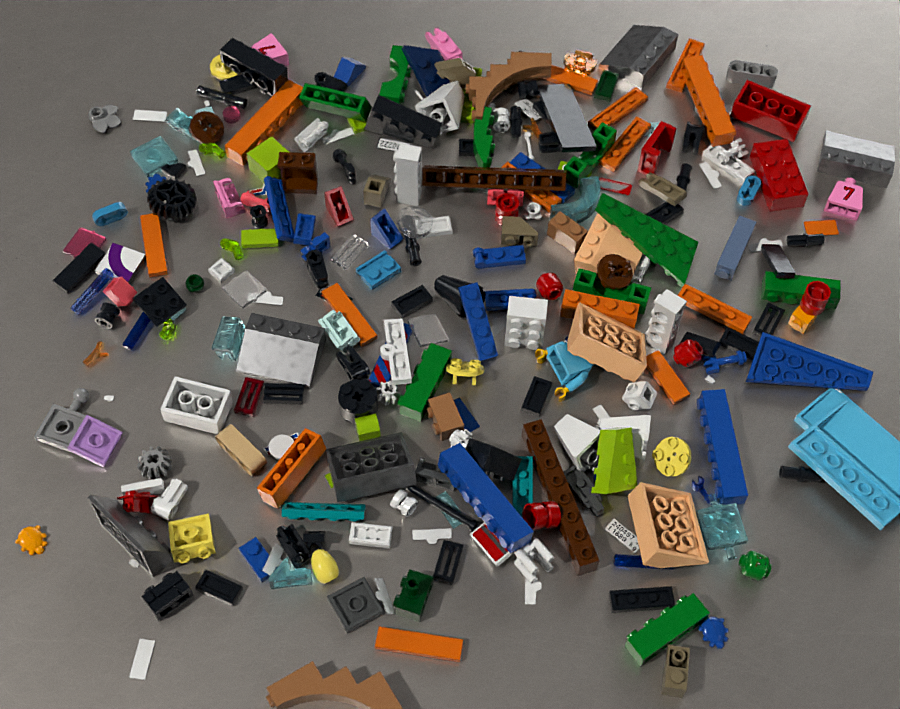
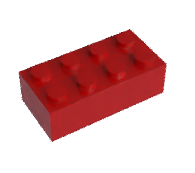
(770, 110)
(779, 175)

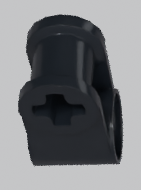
(330, 82)

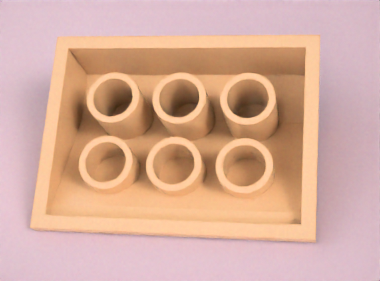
(605, 240)
(607, 343)
(666, 527)

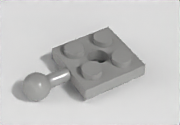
(60, 416)

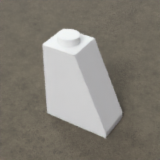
(444, 106)
(640, 431)
(579, 441)

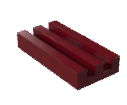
(245, 410)

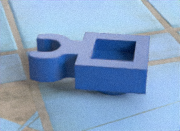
(319, 243)

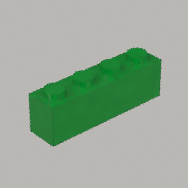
(335, 102)
(792, 290)
(425, 381)
(666, 629)

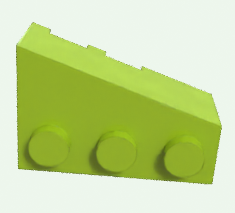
(616, 461)

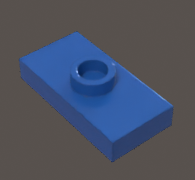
(304, 229)

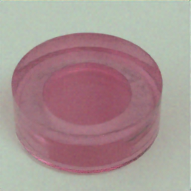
(231, 114)

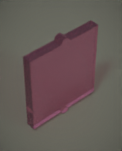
(81, 240)

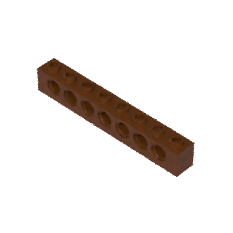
(494, 177)
(557, 490)

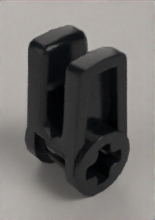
(692, 132)
(548, 143)
(317, 268)
(357, 368)

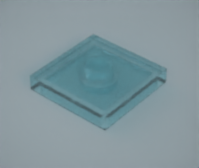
(153, 156)

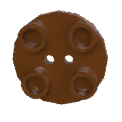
(201, 121)
(607, 273)

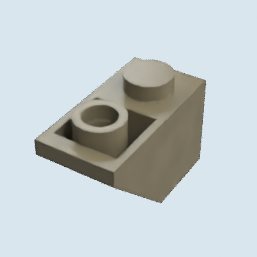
(455, 70)
(376, 190)
(518, 232)
(675, 671)

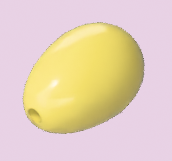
(324, 566)

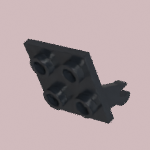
(159, 302)

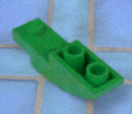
(483, 139)

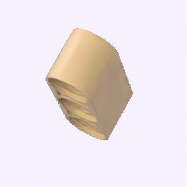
(241, 449)

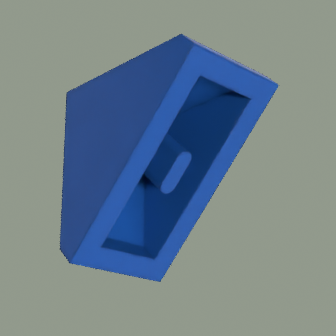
(349, 70)
(385, 230)

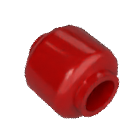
(549, 286)
(688, 353)

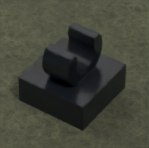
(314, 537)

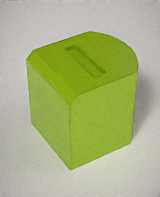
(367, 427)

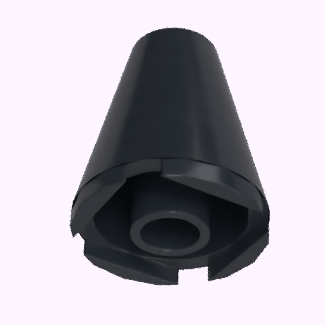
(448, 289)

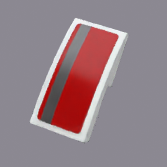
(490, 544)

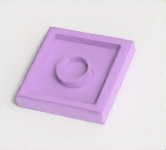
(95, 441)

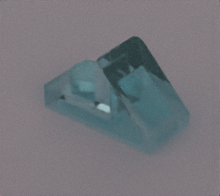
(284, 577)

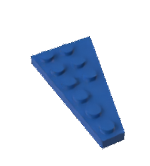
(792, 364)

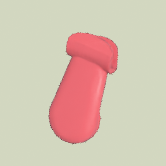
(251, 200)

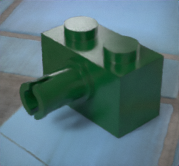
(414, 595)

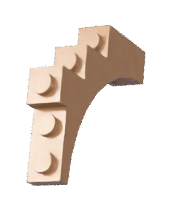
(519, 68)

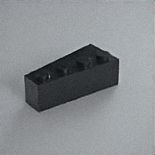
(254, 66)
(402, 123)

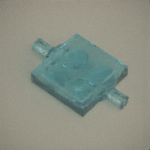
(721, 526)

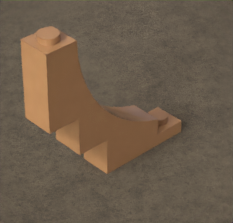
(308, 685)

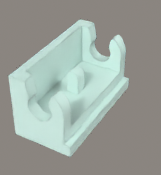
(339, 330)

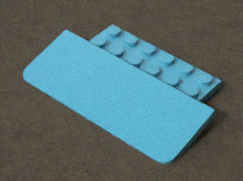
(851, 455)

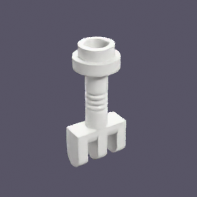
(722, 155)

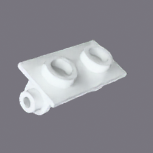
(311, 134)

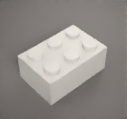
(525, 322)
(197, 405)

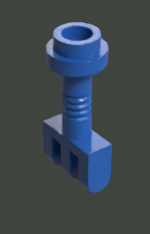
(712, 364)

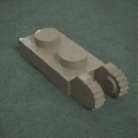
(663, 188)

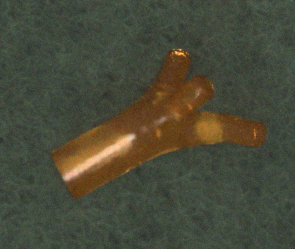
(533, 127)
(94, 355)

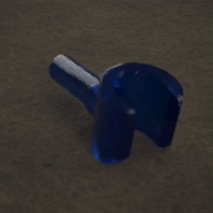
(700, 488)

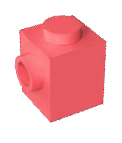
(120, 292)

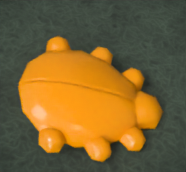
(32, 540)

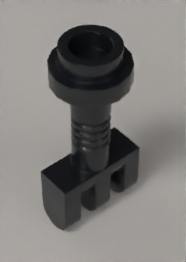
(339, 156)

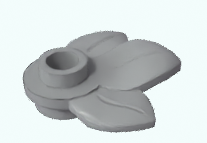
(104, 117)

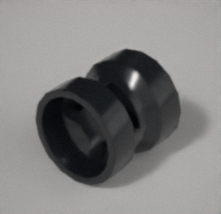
(529, 88)
(106, 316)

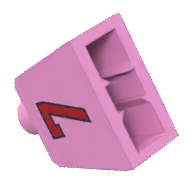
(272, 48)
(845, 199)

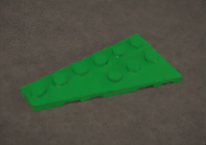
(654, 239)

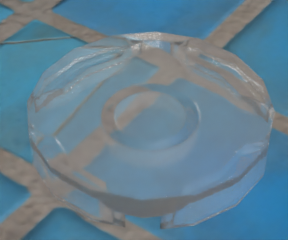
(414, 221)

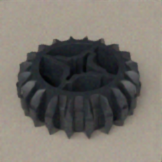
(171, 199)

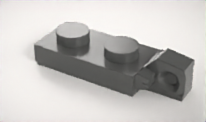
(581, 488)

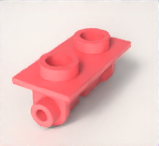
(494, 193)

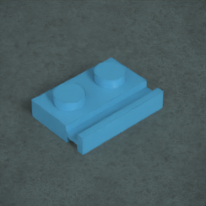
(378, 270)

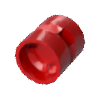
(506, 205)
(815, 298)
(542, 515)

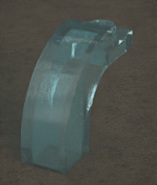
(585, 205)

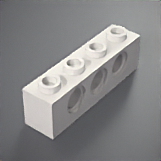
(665, 321)

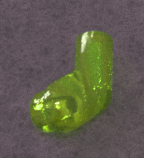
(211, 148)
(232, 246)
(168, 329)

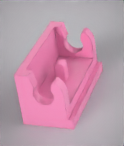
(228, 198)

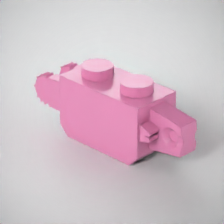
(444, 44)

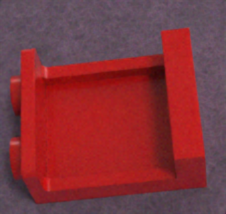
(660, 139)

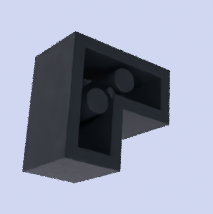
(493, 460)

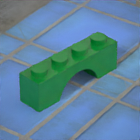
(395, 88)
(581, 166)
(589, 283)

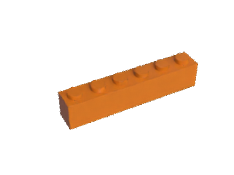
(707, 101)
(265, 122)

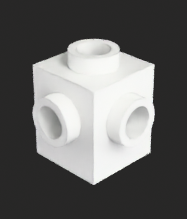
(639, 395)

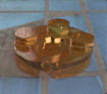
(580, 62)

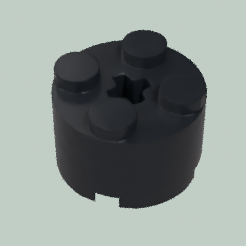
(357, 399)

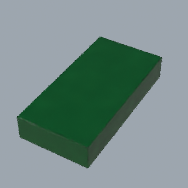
(606, 85)

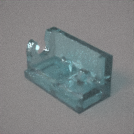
(229, 337)

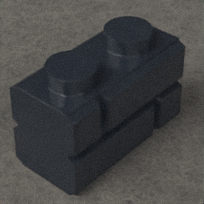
(167, 595)

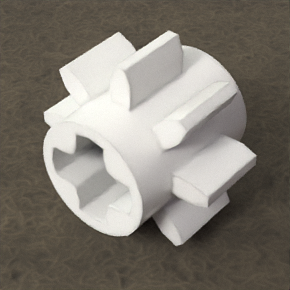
(387, 393)
(460, 437)

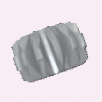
(154, 463)

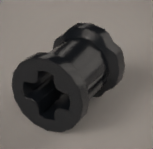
(257, 216)

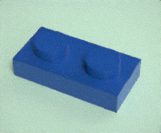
(256, 557)

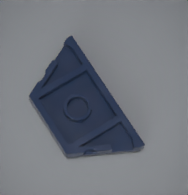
(422, 63)

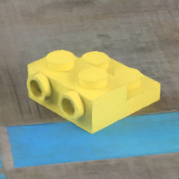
(191, 538)

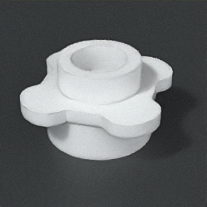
(533, 211)

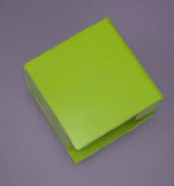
(264, 159)

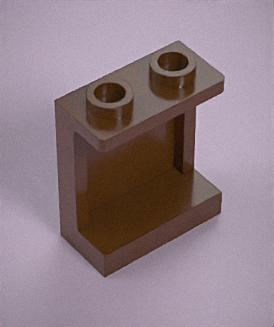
(298, 172)

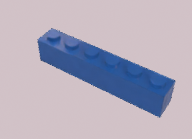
(722, 447)
(485, 498)

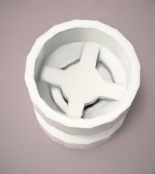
(501, 119)
(404, 503)

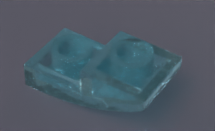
(180, 122)

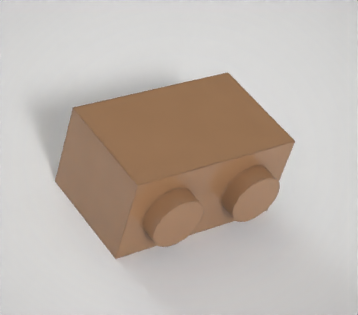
(566, 232)
(444, 415)

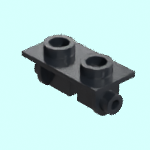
(293, 545)

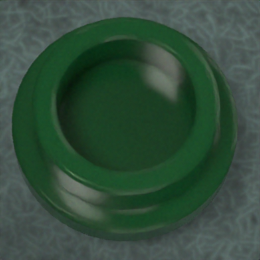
(194, 283)

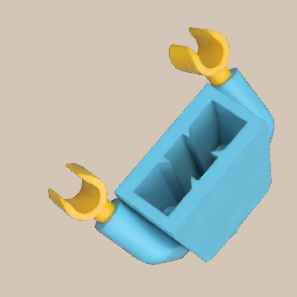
(568, 368)

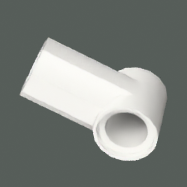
(167, 504)

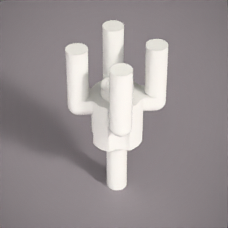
(528, 553)

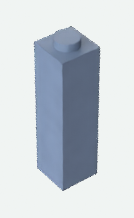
(735, 248)

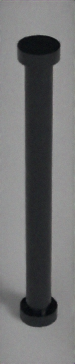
(443, 507)

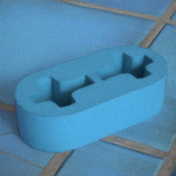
(751, 191)
(109, 214)

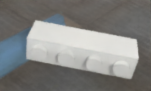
(408, 174)

